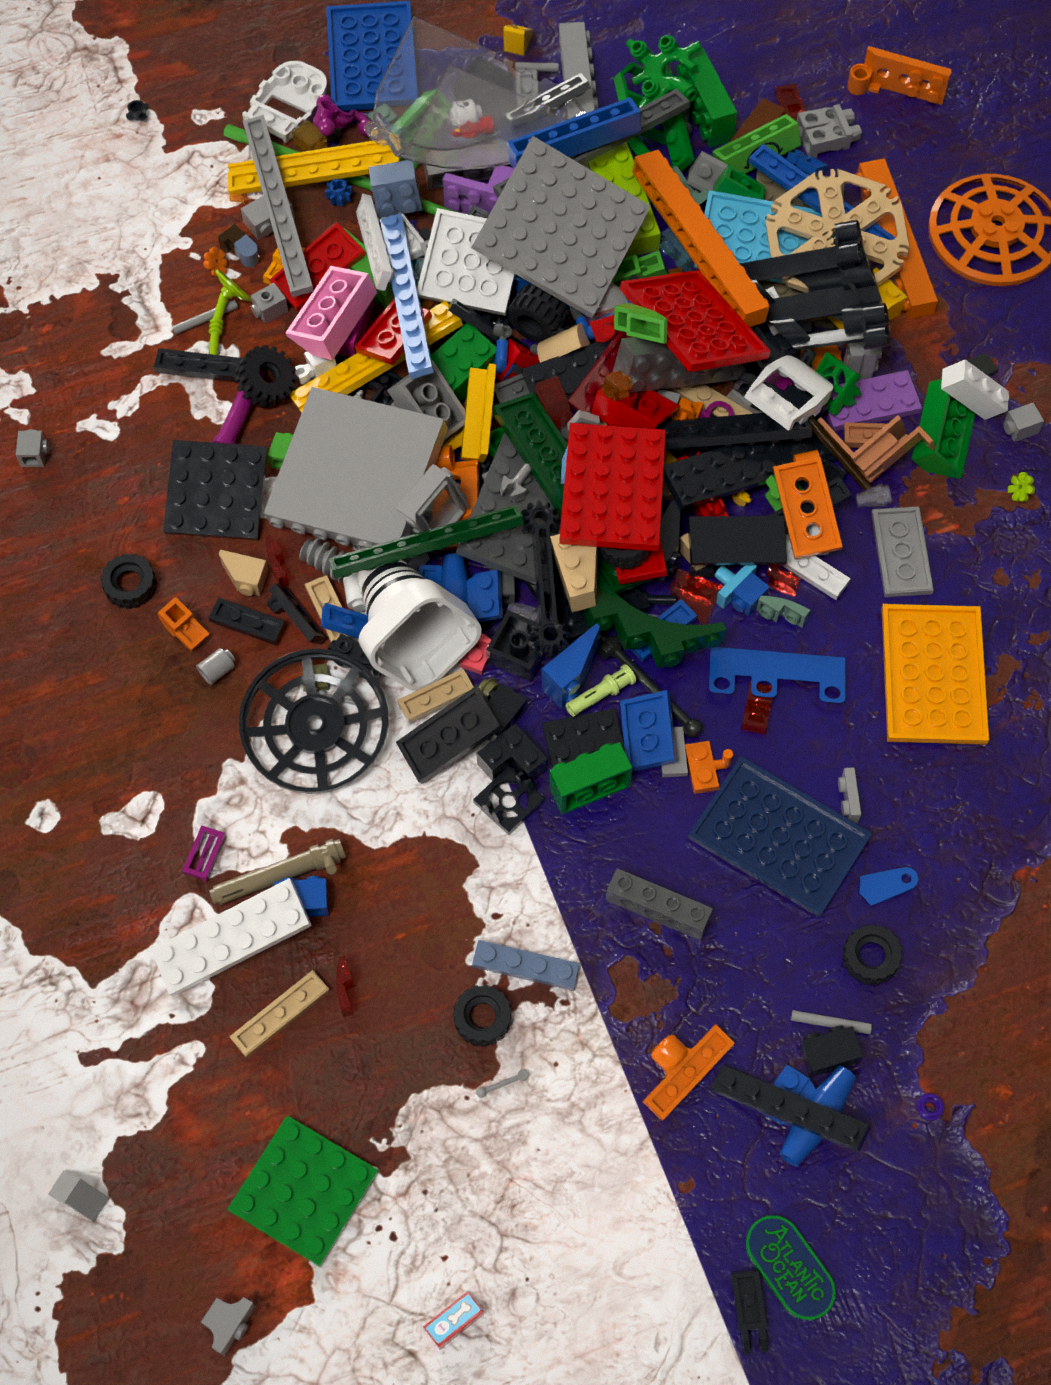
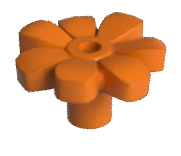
(214, 261)

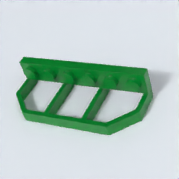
(674, 129)

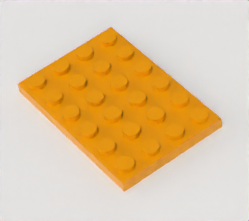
(934, 674)

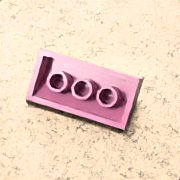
(332, 311)

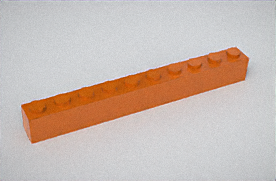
(699, 237)

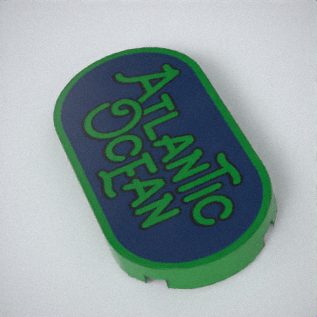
(790, 1268)

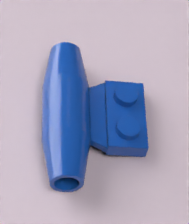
(480, 593)
(831, 1093)

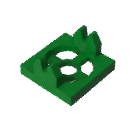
(845, 393)

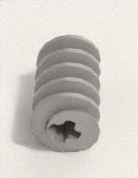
(319, 556)

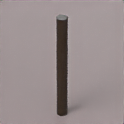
(839, 455)

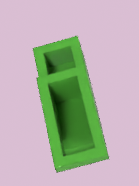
(643, 267)
(640, 322)

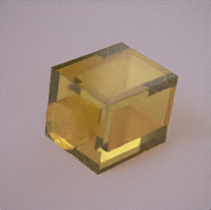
(308, 138)

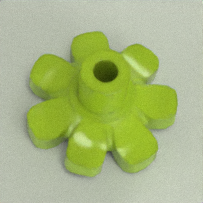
(1021, 487)

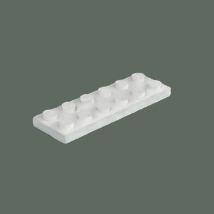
(231, 937)

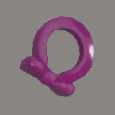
(706, 413)

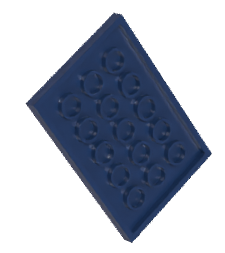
(780, 836)

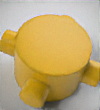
(741, 498)

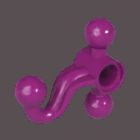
(331, 117)

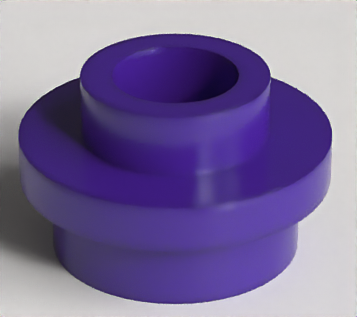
(932, 1099)

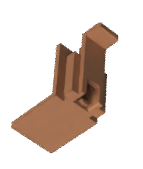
(882, 448)

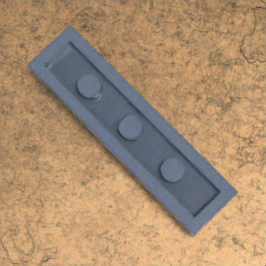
(525, 965)

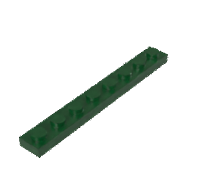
(426, 541)

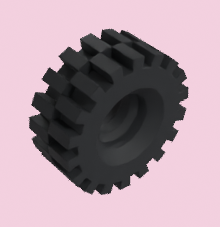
(255, 386)

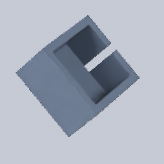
(395, 188)

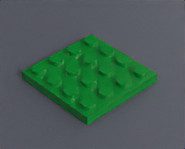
(303, 1191)

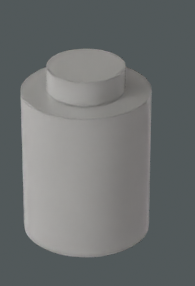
(216, 665)

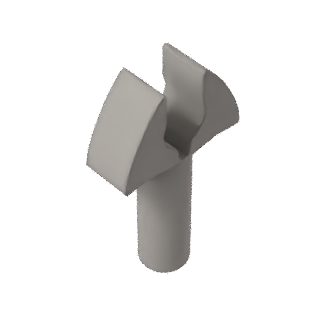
(516, 482)

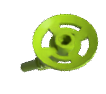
(216, 324)

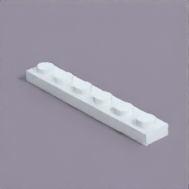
(374, 242)

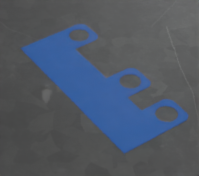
(776, 665)

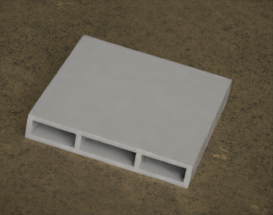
(352, 469)

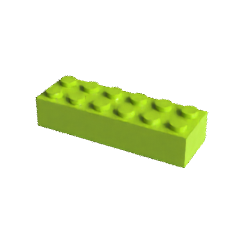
(617, 168)

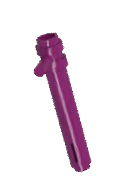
(236, 417)

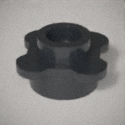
(137, 110)

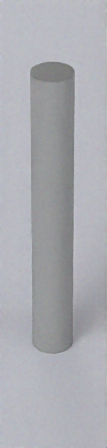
(202, 318)
(831, 1022)

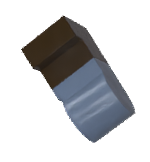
(240, 244)

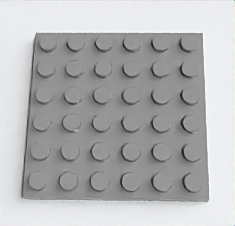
(561, 227)

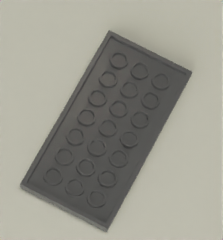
(508, 549)

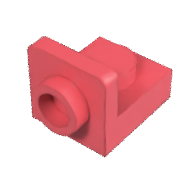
(475, 659)

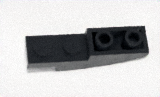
(789, 393)

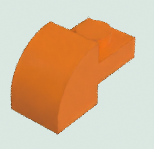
(181, 624)

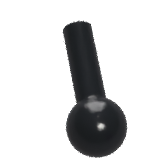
(659, 599)

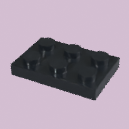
(580, 734)

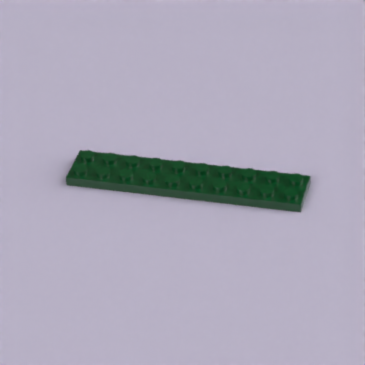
(543, 449)

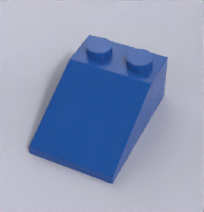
(567, 672)

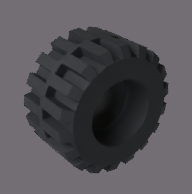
(537, 313)

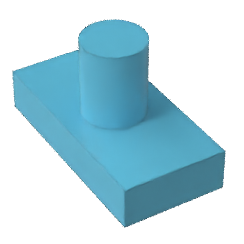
(731, 581)

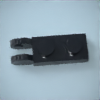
(749, 1308)

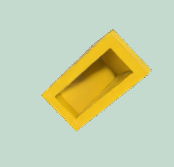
(517, 39)

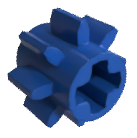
(338, 192)

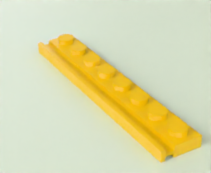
(313, 166)
(362, 369)

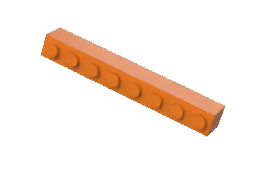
(913, 276)

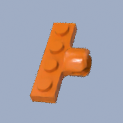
(684, 1068)

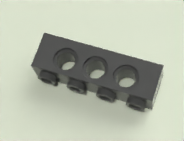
(658, 904)

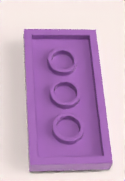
(880, 401)

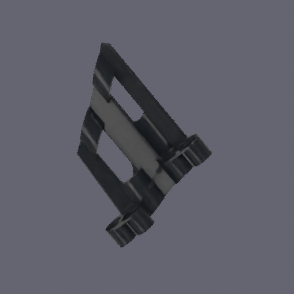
(838, 286)

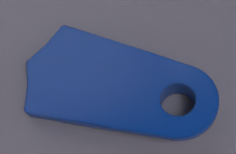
(886, 884)

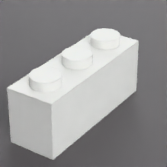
(975, 389)

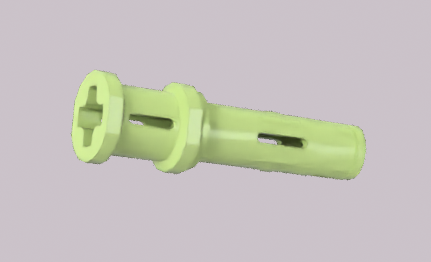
(609, 686)

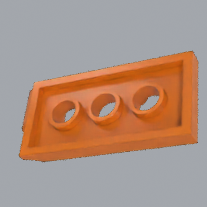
(871, 77)
(807, 467)
(468, 474)

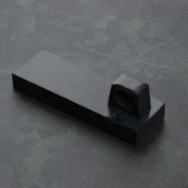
(284, 599)

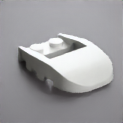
(294, 85)
(804, 379)

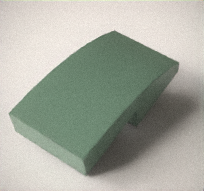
(775, 607)

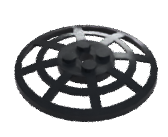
(308, 708)

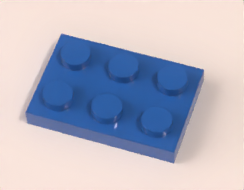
(648, 730)

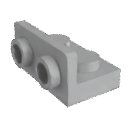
(705, 172)

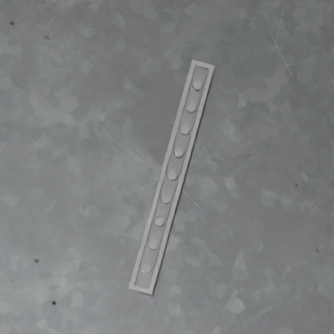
(278, 206)

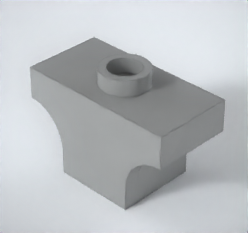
(227, 1322)

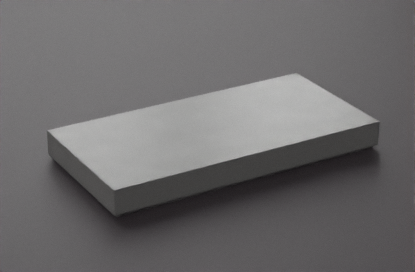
(902, 551)

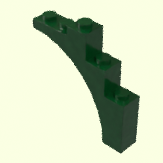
(636, 629)

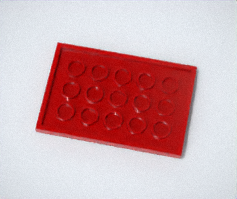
(700, 322)
(613, 487)

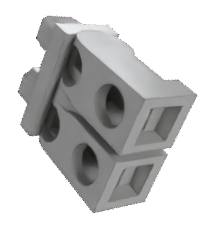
(827, 129)

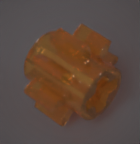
(617, 385)

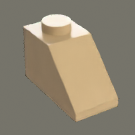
(245, 572)

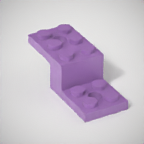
(463, 193)

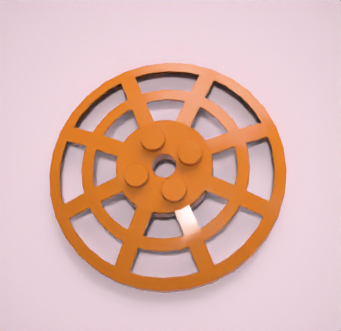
(989, 233)

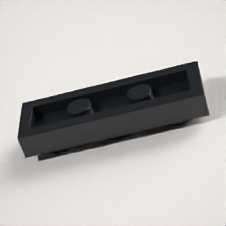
(247, 621)

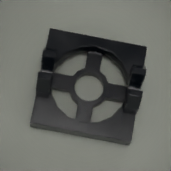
(508, 825)

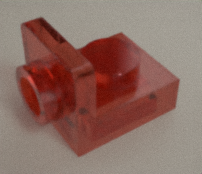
(782, 580)

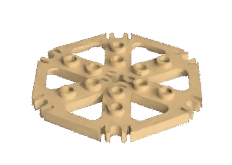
(832, 212)

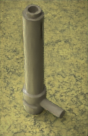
(315, 858)

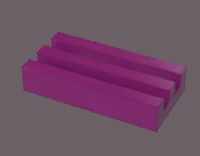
(213, 856)

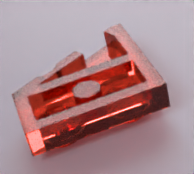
(696, 593)

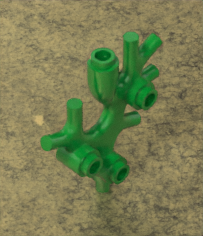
(654, 80)

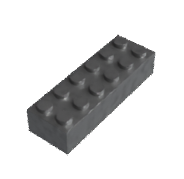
(656, 367)

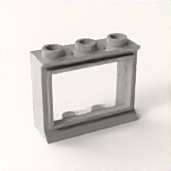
(433, 501)

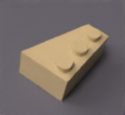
(577, 571)

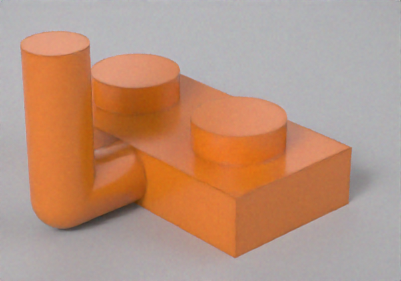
(703, 767)

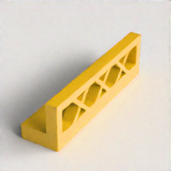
(478, 413)

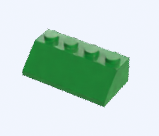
(950, 428)

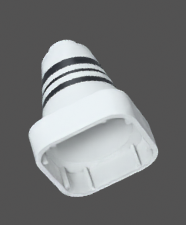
(413, 625)

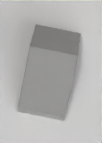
(78, 1195)

